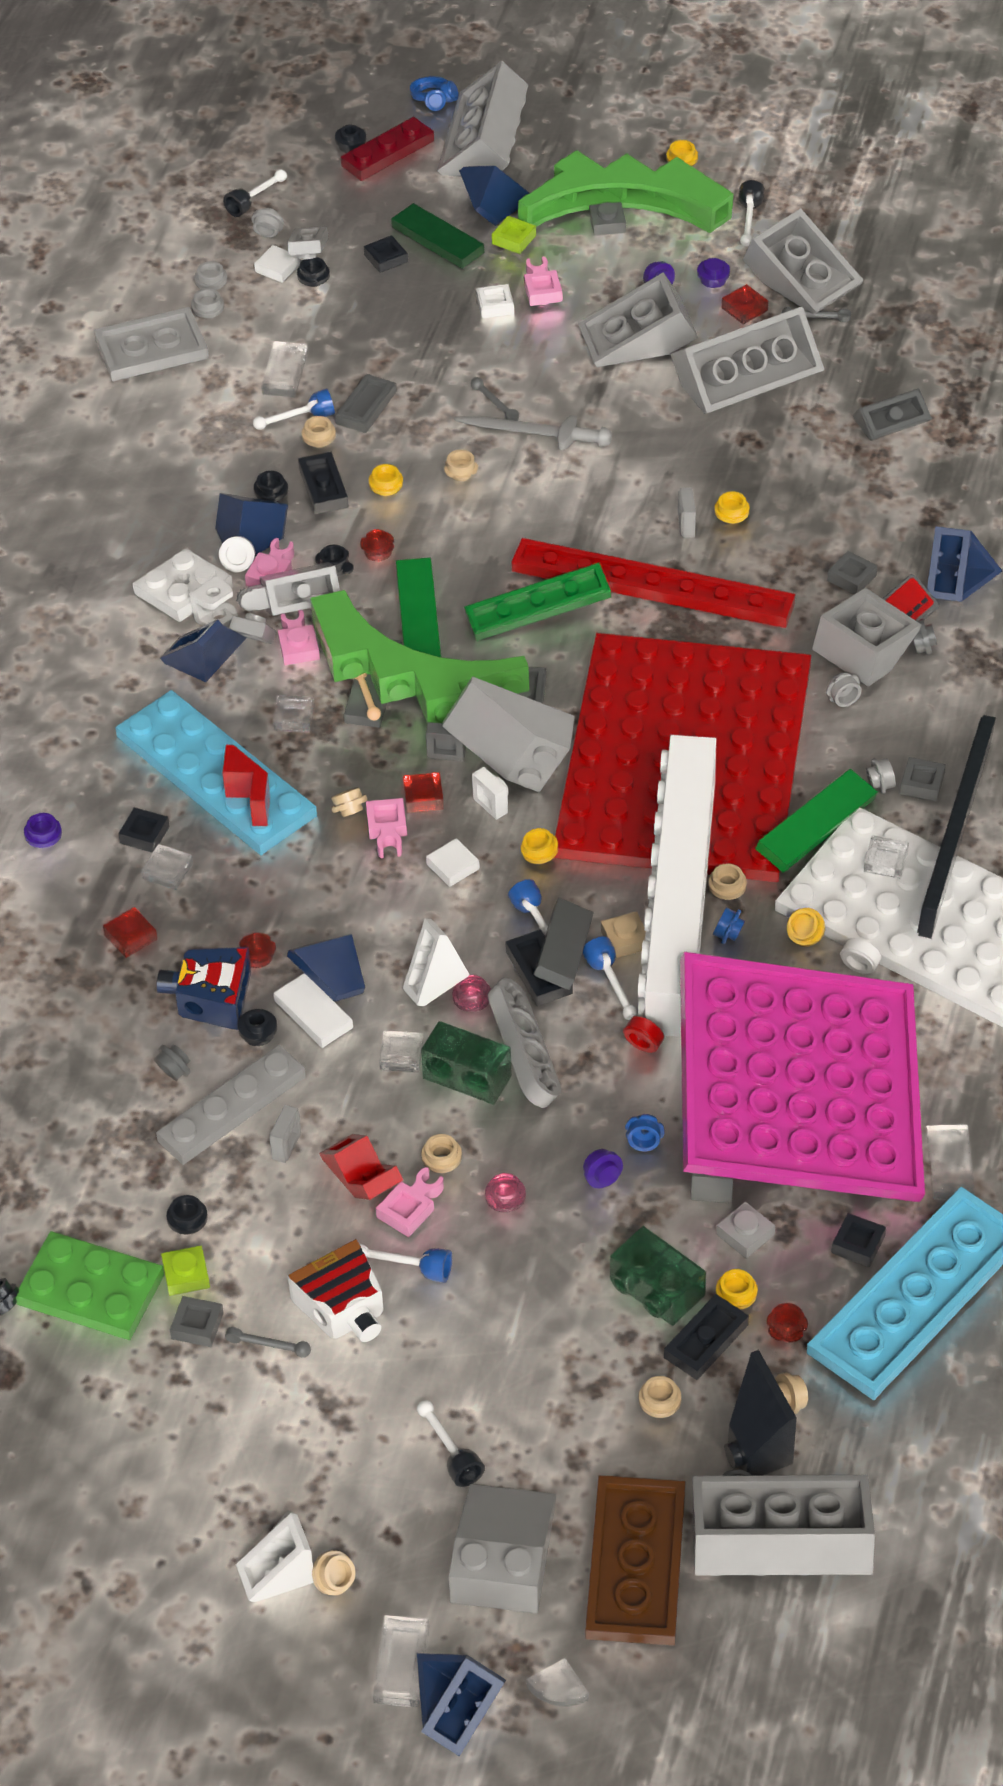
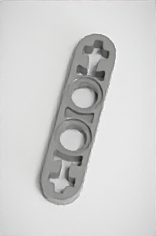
(527, 1046)

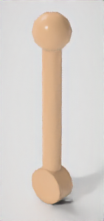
(373, 712)

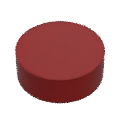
(643, 1034)

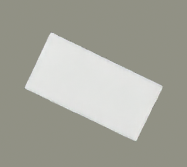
(313, 1010)

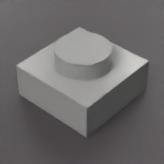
(253, 627)
(745, 1230)

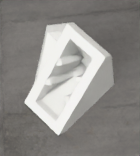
(433, 966)
(278, 1561)

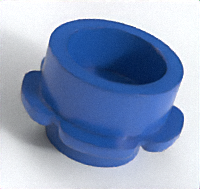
(729, 925)
(645, 1139)

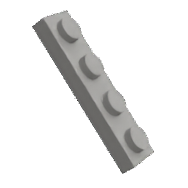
(231, 1104)

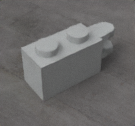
(289, 589)

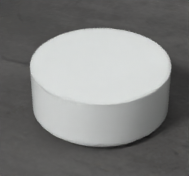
(237, 554)
(860, 956)

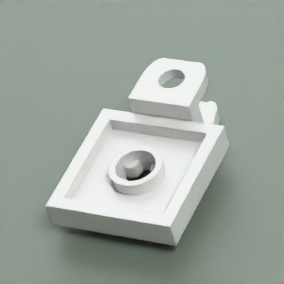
(188, 587)

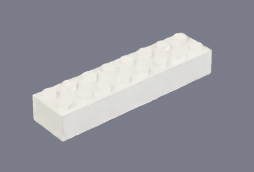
(677, 876)

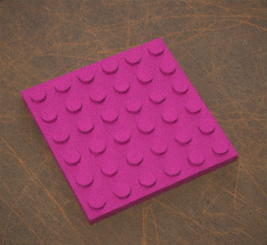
(800, 1078)

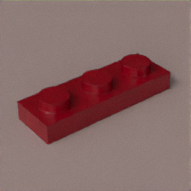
(387, 148)

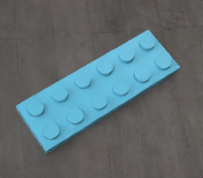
(191, 756)
(913, 1295)

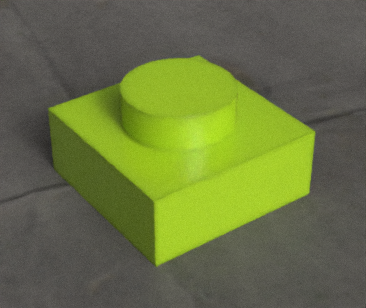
(514, 234)
(185, 1270)

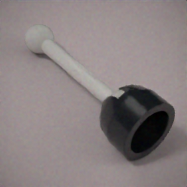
(238, 200)
(750, 201)
(463, 1464)

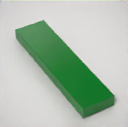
(537, 601)
(418, 605)
(816, 820)

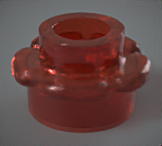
(377, 545)
(260, 949)
(787, 1314)

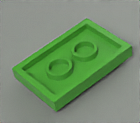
(90, 1285)

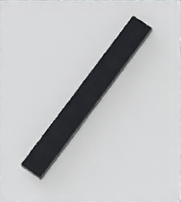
(955, 827)

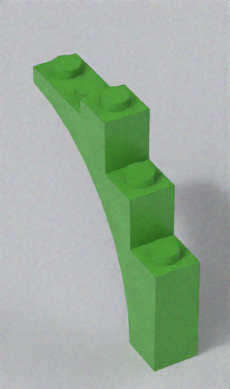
(669, 190)
(398, 671)

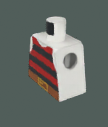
(339, 1293)

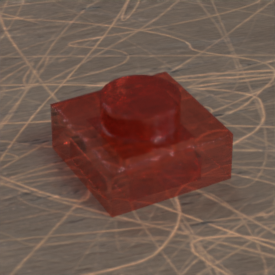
(744, 304)
(423, 792)
(130, 932)

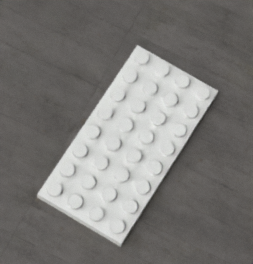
(967, 942)

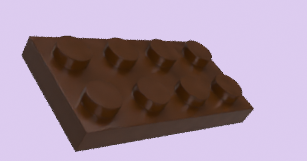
(635, 1560)

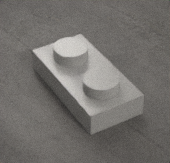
(307, 242)

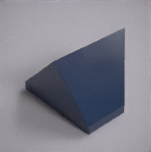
(492, 192)
(251, 518)
(958, 565)
(203, 650)
(331, 966)
(454, 1697)

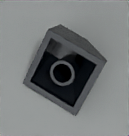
(761, 1423)

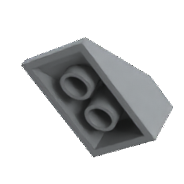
(801, 263)
(639, 325)
(511, 732)
(501, 1548)

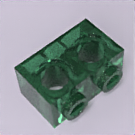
(466, 1062)
(661, 1270)

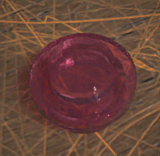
(471, 994)
(505, 1193)

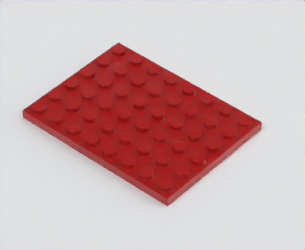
(661, 688)

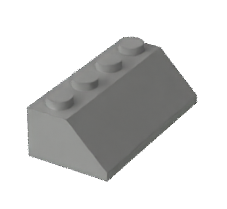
(484, 122)
(748, 361)
(783, 1525)

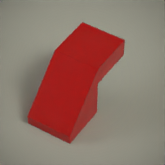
(247, 780)
(359, 1167)

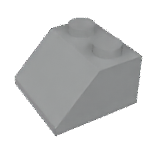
(864, 636)

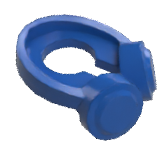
(434, 99)

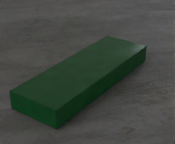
(437, 235)

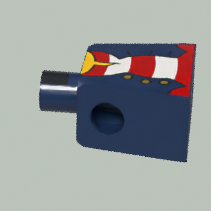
(210, 985)

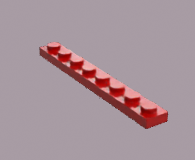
(660, 583)

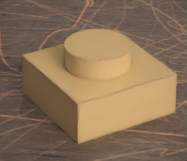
(625, 933)

